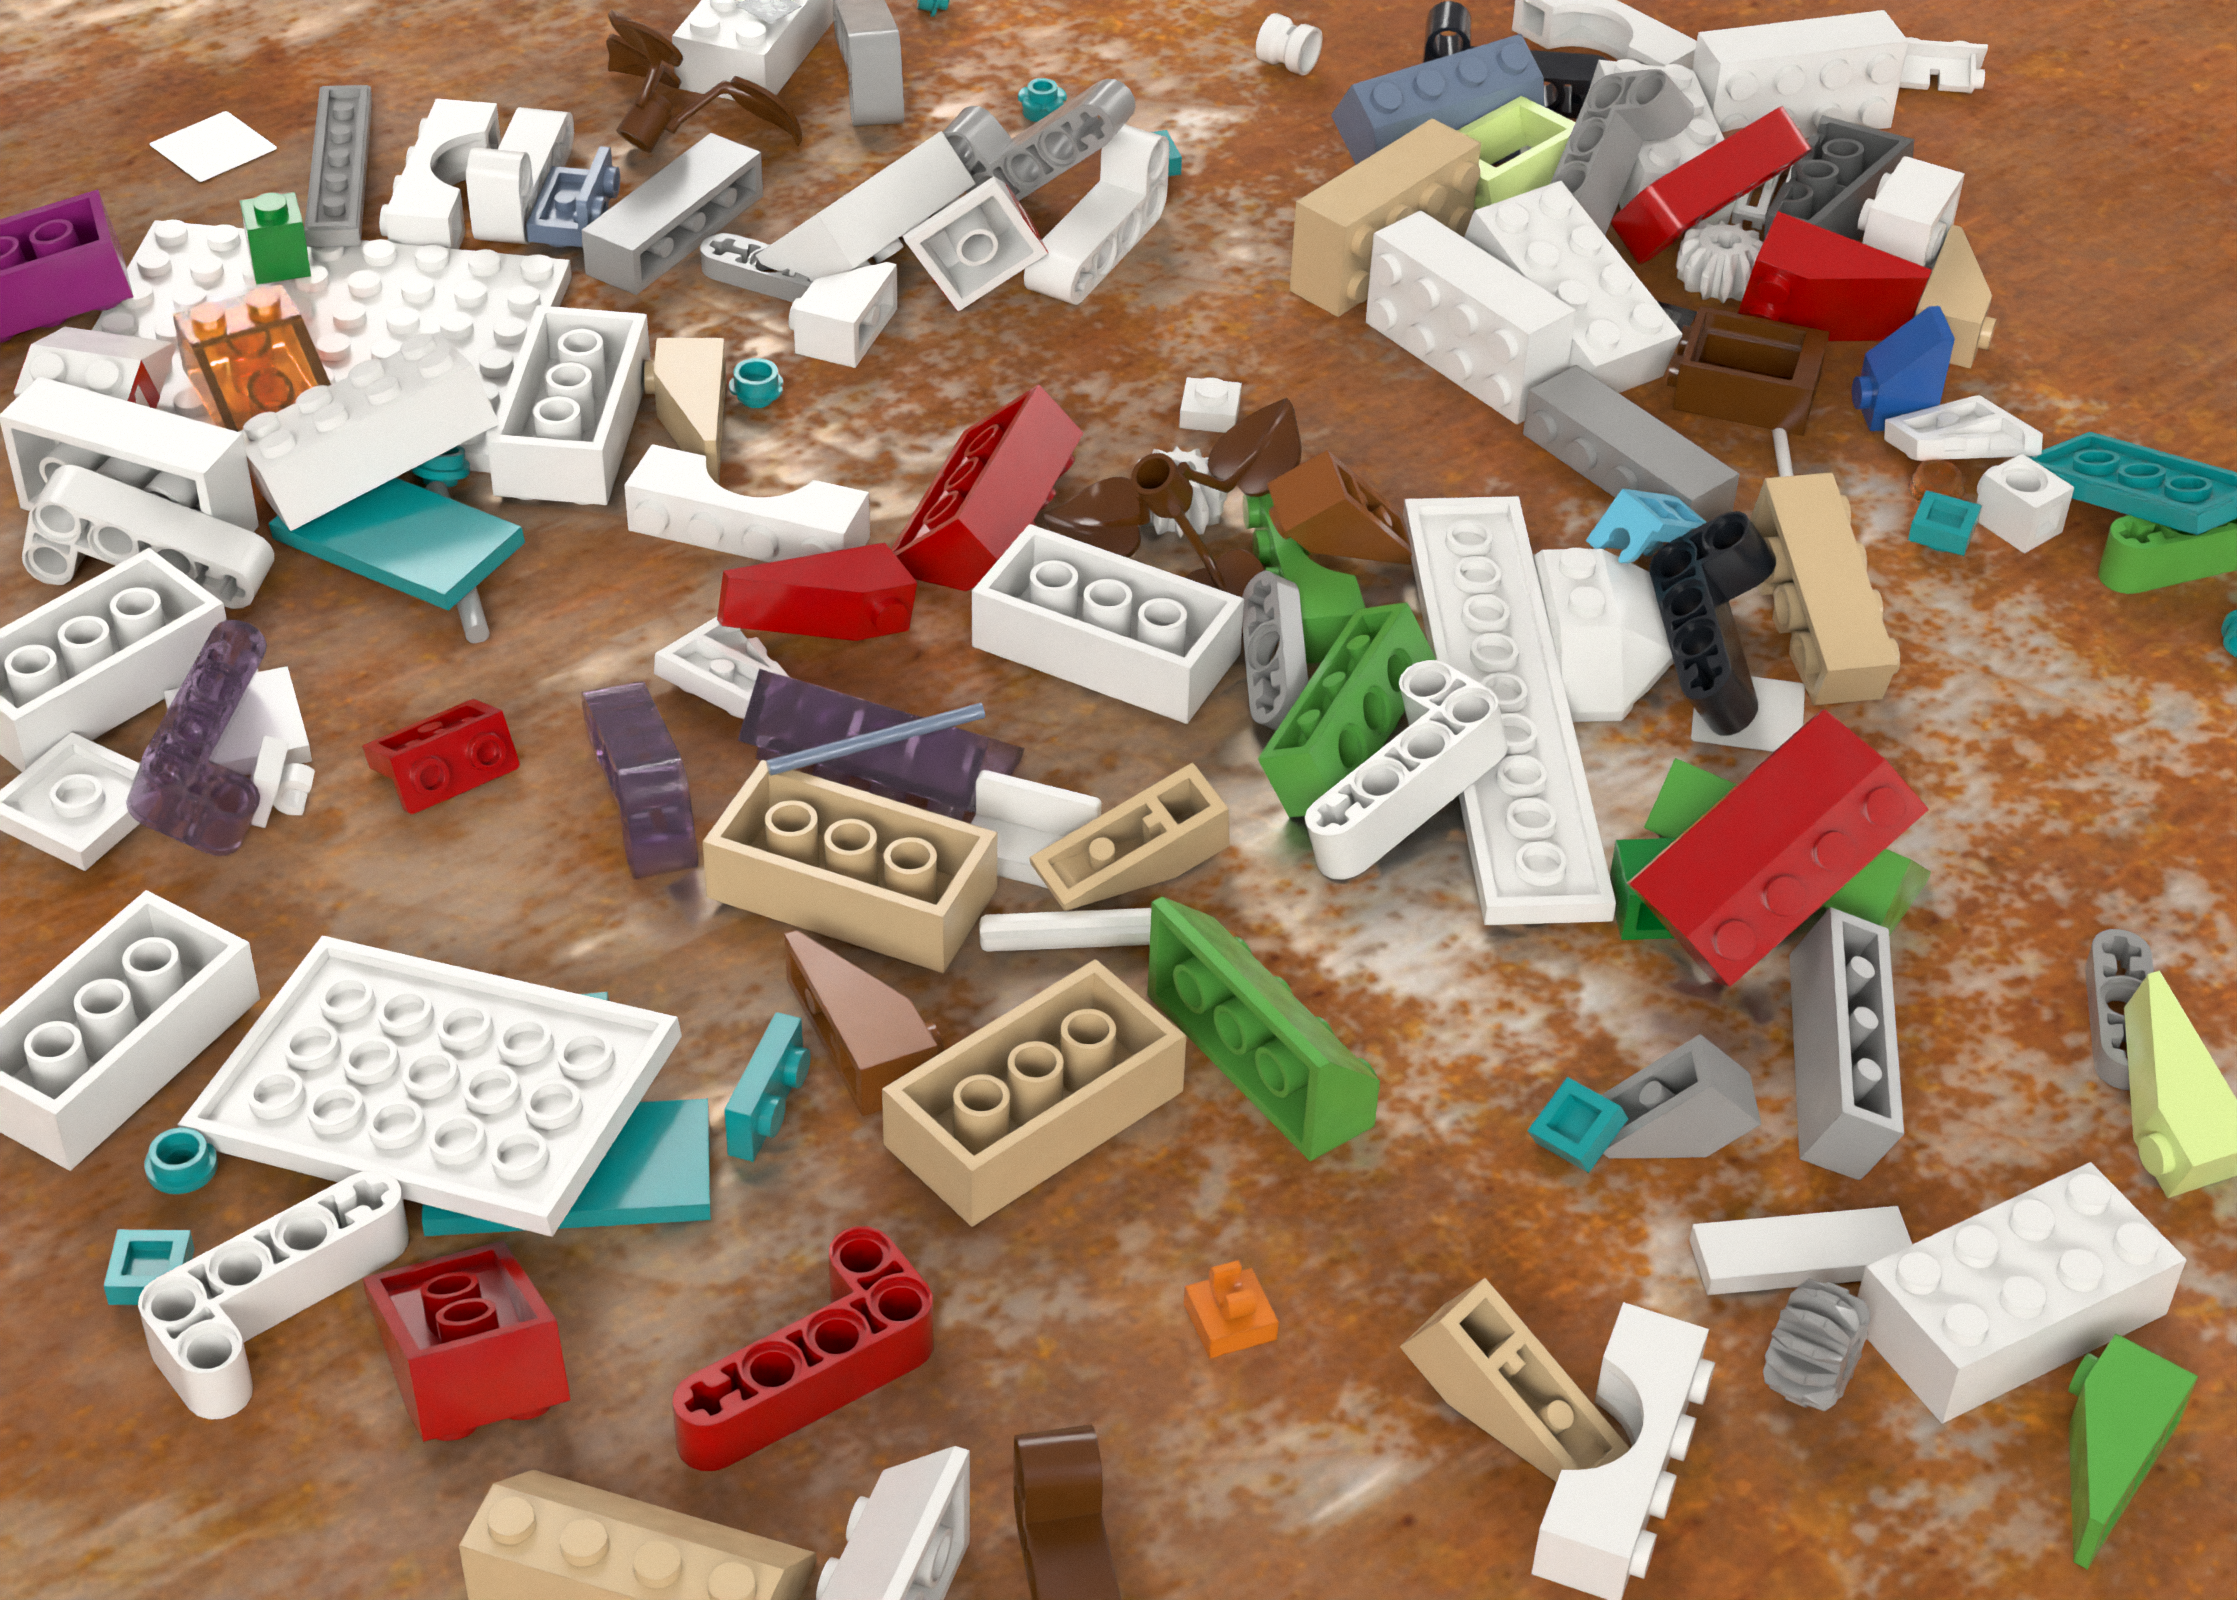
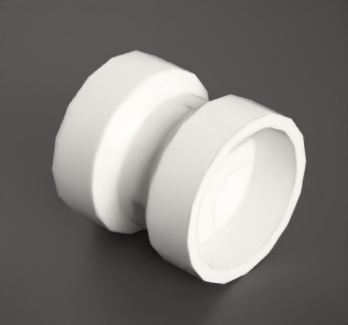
(1286, 43)

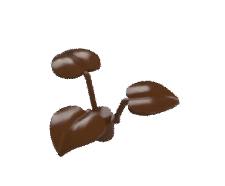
(641, 54)
(1245, 456)

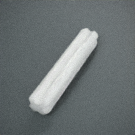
(1065, 929)

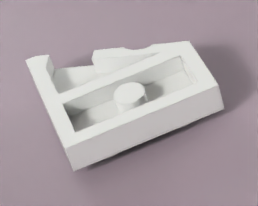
(1962, 431)
(716, 665)

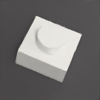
(1210, 404)

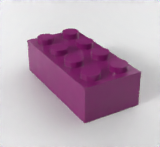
(59, 264)

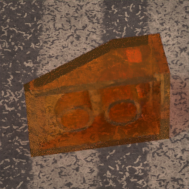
(247, 355)

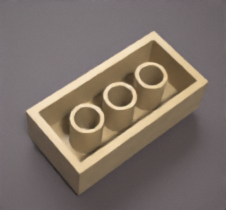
(1335, 224)
(851, 866)
(1033, 1091)

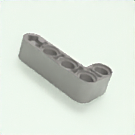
(873, 60)
(1610, 131)
(1046, 146)

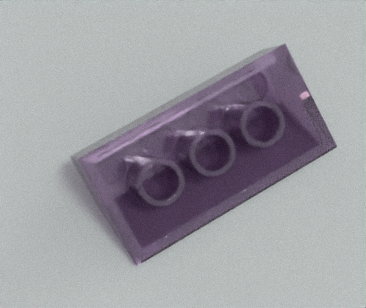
(938, 765)

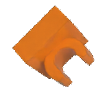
(1230, 1310)

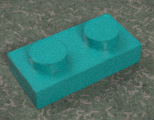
(760, 1096)

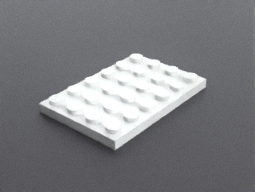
(441, 1076)

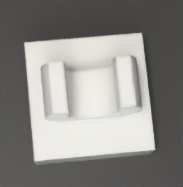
(278, 781)

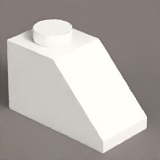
(844, 313)

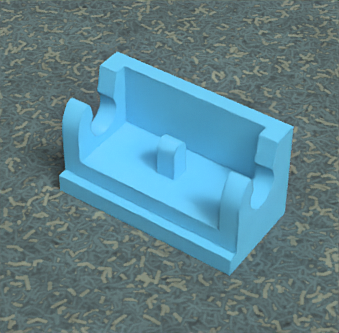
(1641, 523)

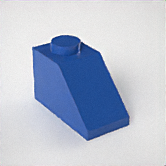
(1905, 370)

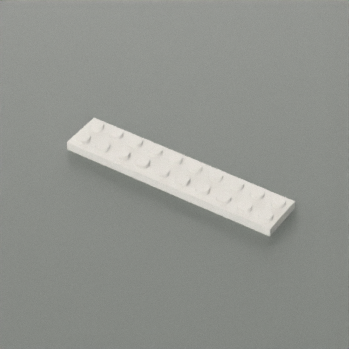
(1532, 812)

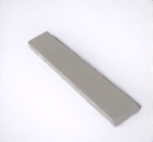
(339, 166)

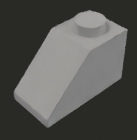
(1684, 1105)

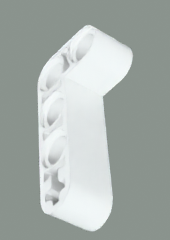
(509, 179)
(1107, 219)
(114, 521)
(1447, 747)
(261, 1277)

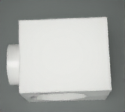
(2023, 502)

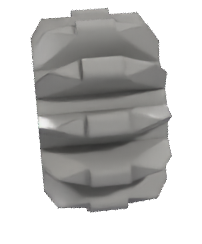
(1816, 1344)

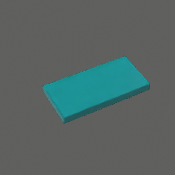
(2144, 482)
(409, 541)
(648, 1176)

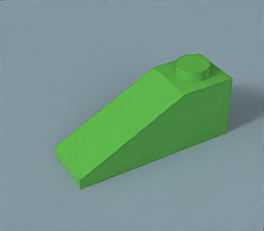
(2117, 1432)

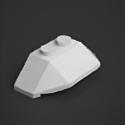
(1602, 630)

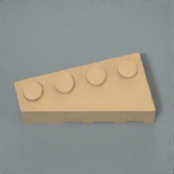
(1824, 590)

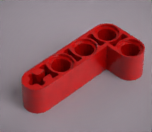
(1709, 184)
(795, 1376)

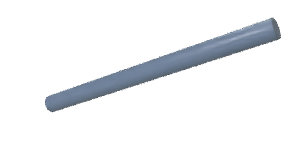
(875, 739)

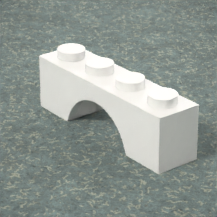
(1603, 27)
(423, 201)
(680, 502)
(1600, 1514)

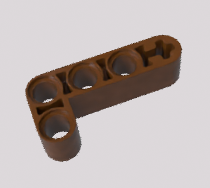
(1061, 1515)

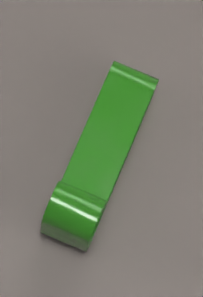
(2155, 556)

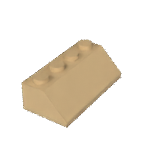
(582, 1543)

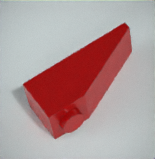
(825, 595)

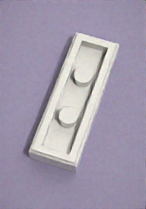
(1795, 1248)

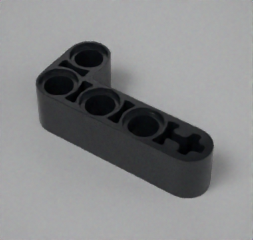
(1556, 67)
(1693, 589)

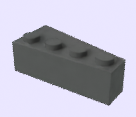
(1839, 175)

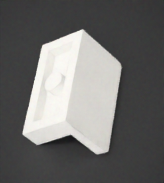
(1028, 819)

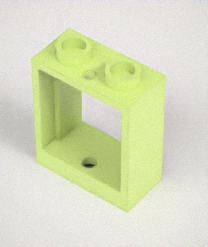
(1505, 132)

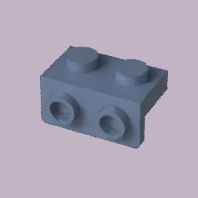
(572, 201)

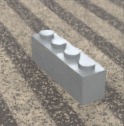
(672, 213)
(1624, 445)
(1845, 1045)

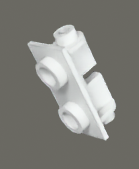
(1954, 62)

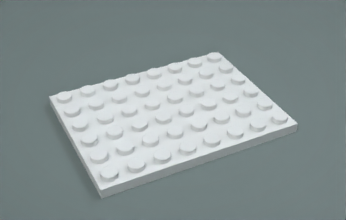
(353, 304)

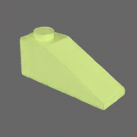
(2177, 1094)

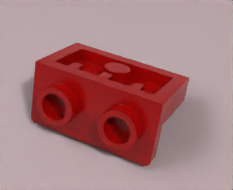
(444, 754)

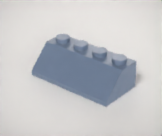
(1446, 89)

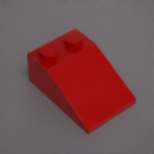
(1831, 283)
(468, 1341)

